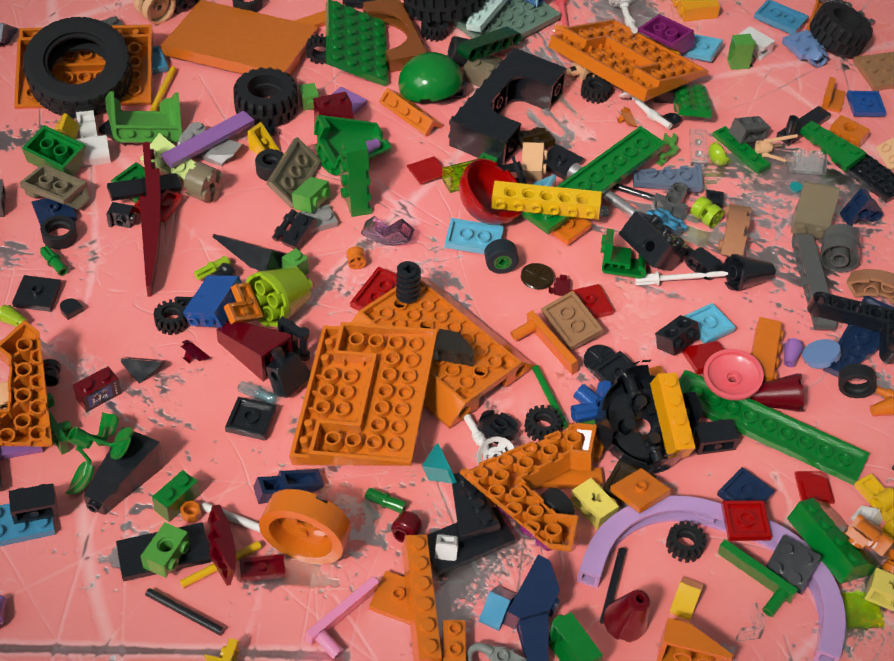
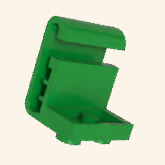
(618, 259)

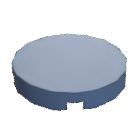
(821, 353)

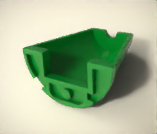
(334, 130)

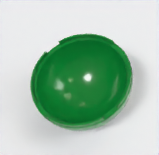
(430, 77)

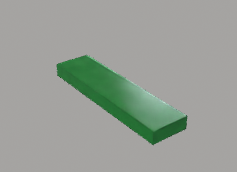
(742, 151)

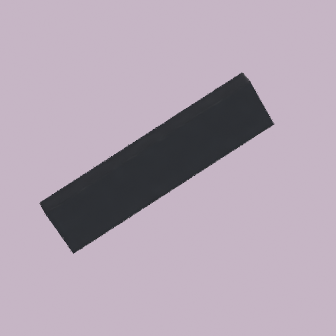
(137, 187)

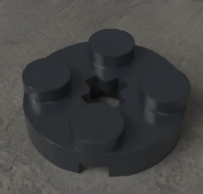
(497, 425)

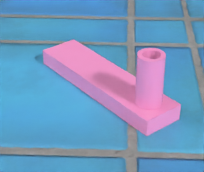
(319, 631)

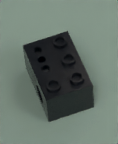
(653, 240)

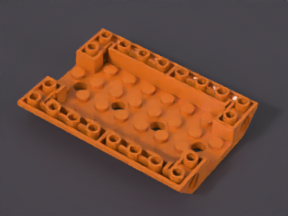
(451, 387)

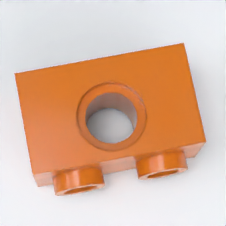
(850, 130)

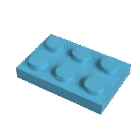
(471, 235)

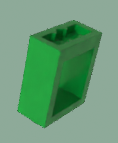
(571, 641)

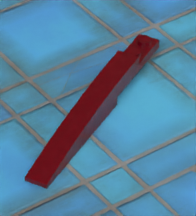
(151, 217)

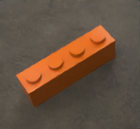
(767, 346)

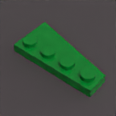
(836, 147)

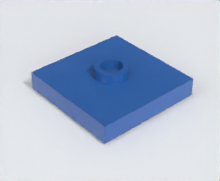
(866, 103)

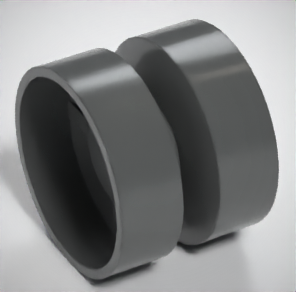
(840, 248)

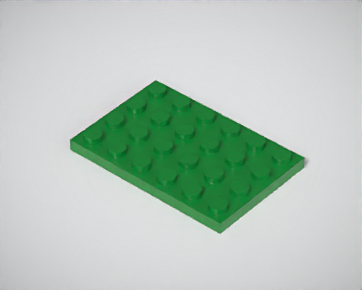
(356, 42)

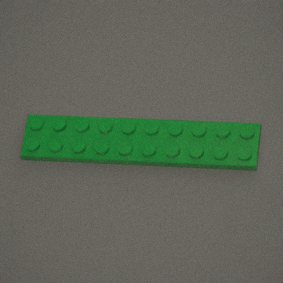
(605, 171)
(780, 431)

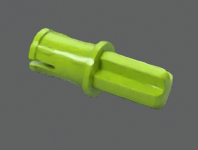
(210, 268)

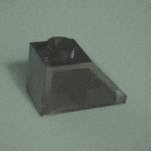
(453, 348)

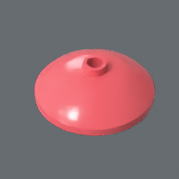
(733, 366)

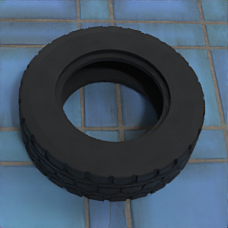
(69, 36)

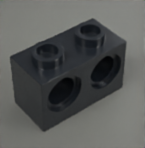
(677, 335)

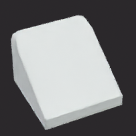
(872, 514)
(446, 547)

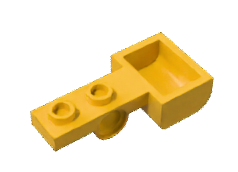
(878, 498)

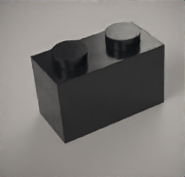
(715, 437)
(33, 503)

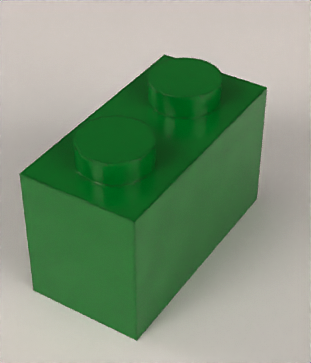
(174, 494)

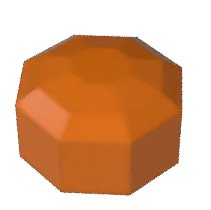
(190, 511)

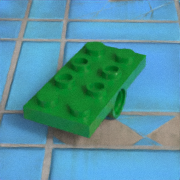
(692, 101)

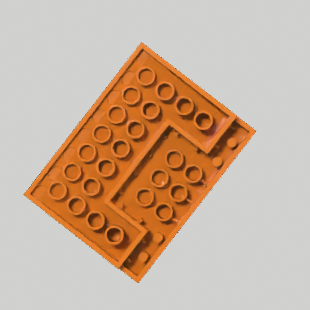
(238, 39)
(626, 58)
(84, 66)
(364, 396)

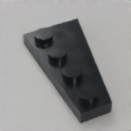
(472, 510)

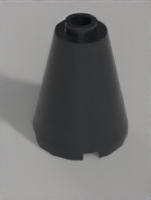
(746, 271)

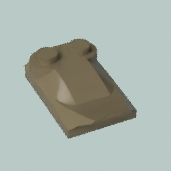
(56, 186)

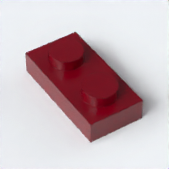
(262, 568)

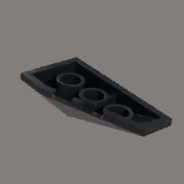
(252, 254)

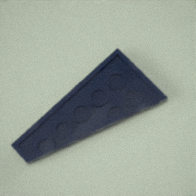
(857, 343)

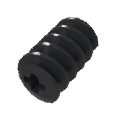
(408, 282)

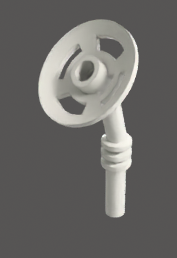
(624, 5)
(651, 113)
(480, 440)

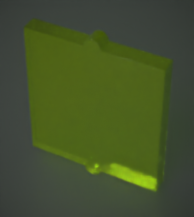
(860, 612)

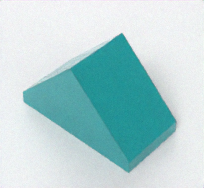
(437, 467)

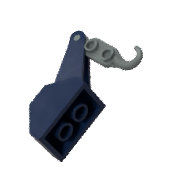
(528, 615)

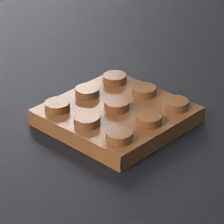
(877, 70)

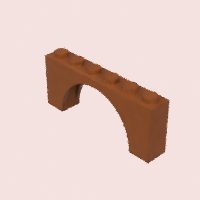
(395, 15)

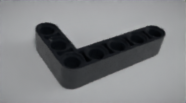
(860, 315)

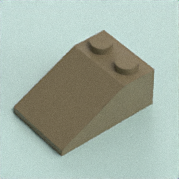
(479, 70)
(814, 209)

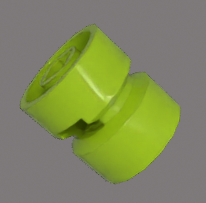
(706, 211)

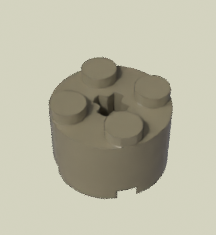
(204, 182)

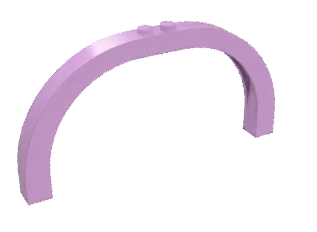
(709, 513)

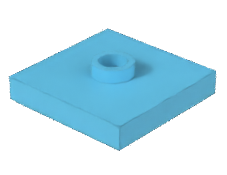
(704, 48)
(711, 323)

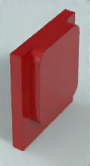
(426, 169)
(814, 485)

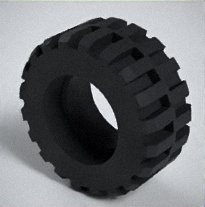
(841, 29)
(266, 83)

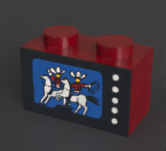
(97, 389)

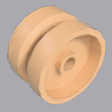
(155, 10)

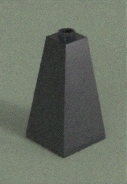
(121, 477)

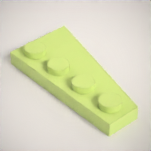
(162, 145)

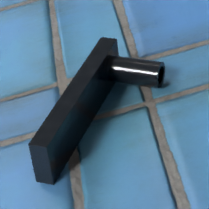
(795, 124)

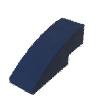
(306, 480)

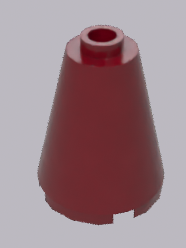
(782, 393)
(628, 616)

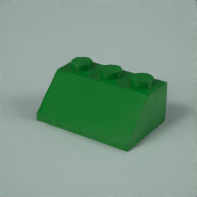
(55, 151)

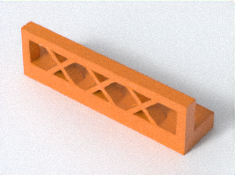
(409, 111)

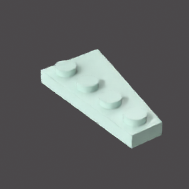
(481, 18)

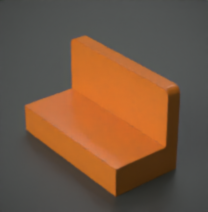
(833, 97)

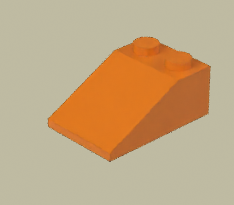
(686, 643)

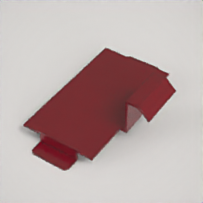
(561, 286)
(192, 350)

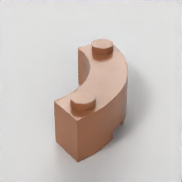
(736, 222)
(872, 283)

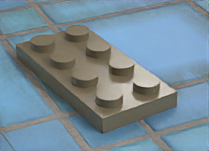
(293, 170)

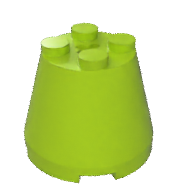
(280, 293)

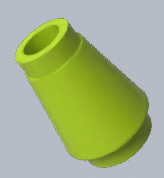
(11, 316)

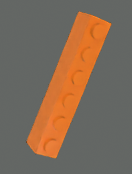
(421, 599)

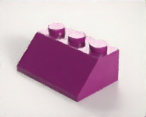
(669, 33)

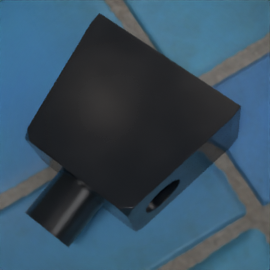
(286, 372)

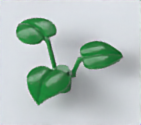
(85, 440)

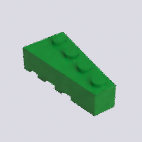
(355, 176)

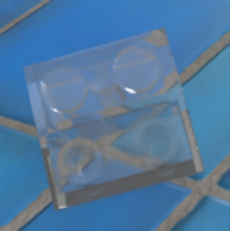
(806, 163)

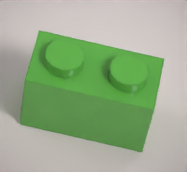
(741, 51)
(311, 194)

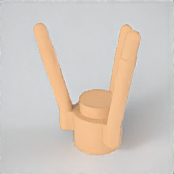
(765, 146)

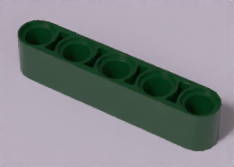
(489, 43)

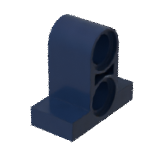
(862, 208)

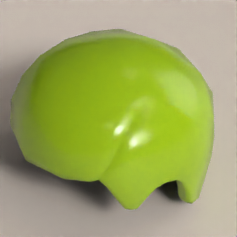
(718, 155)

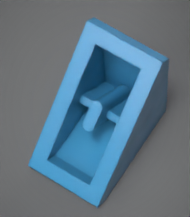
(496, 607)

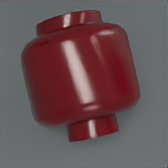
(406, 524)

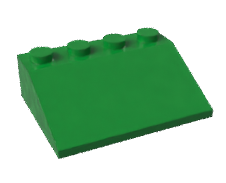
(826, 536)

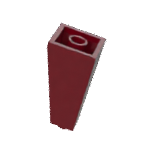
(253, 345)

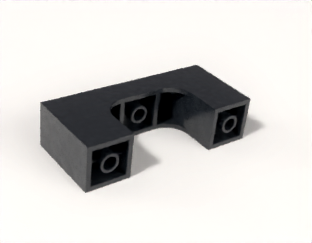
(516, 79)

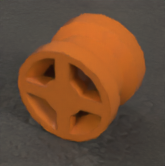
(356, 257)

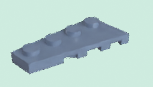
(667, 177)

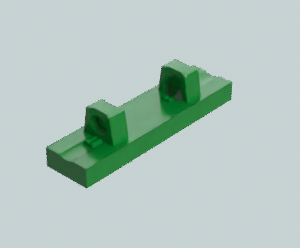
(58, 430)

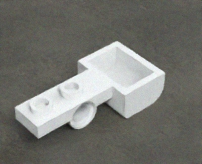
(96, 146)

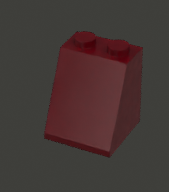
(333, 105)

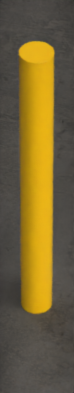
(163, 89)
(212, 568)

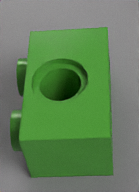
(166, 538)

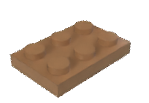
(572, 320)

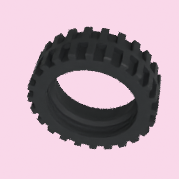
(442, 9)

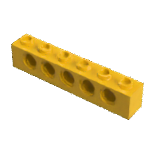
(546, 200)

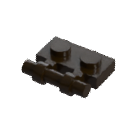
(536, 135)

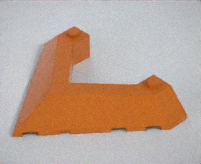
(27, 412)
(515, 473)

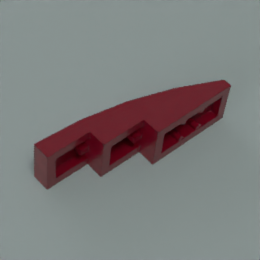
(222, 541)

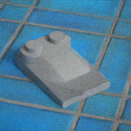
(217, 154)

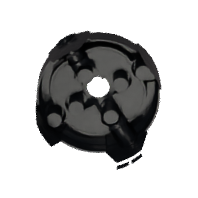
(630, 400)

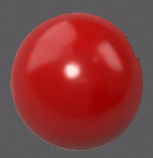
(477, 188)

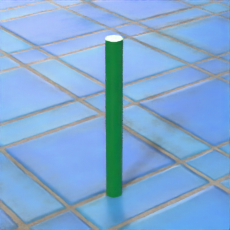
(549, 394)

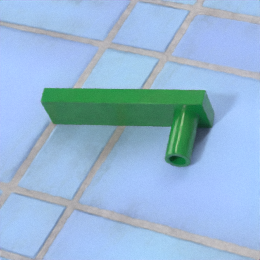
(782, 589)

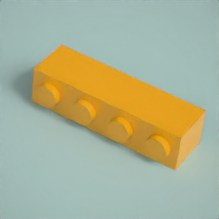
(672, 414)

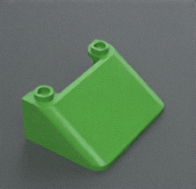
(145, 125)

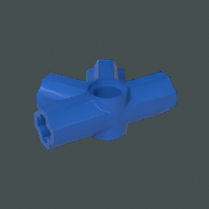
(589, 401)

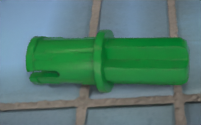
(54, 260)
(385, 500)

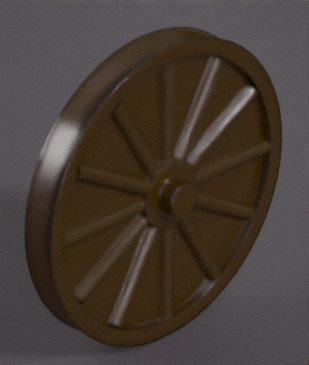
(537, 276)

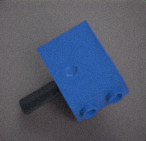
(208, 303)

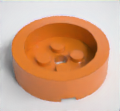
(305, 527)

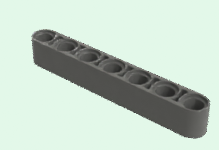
(811, 274)

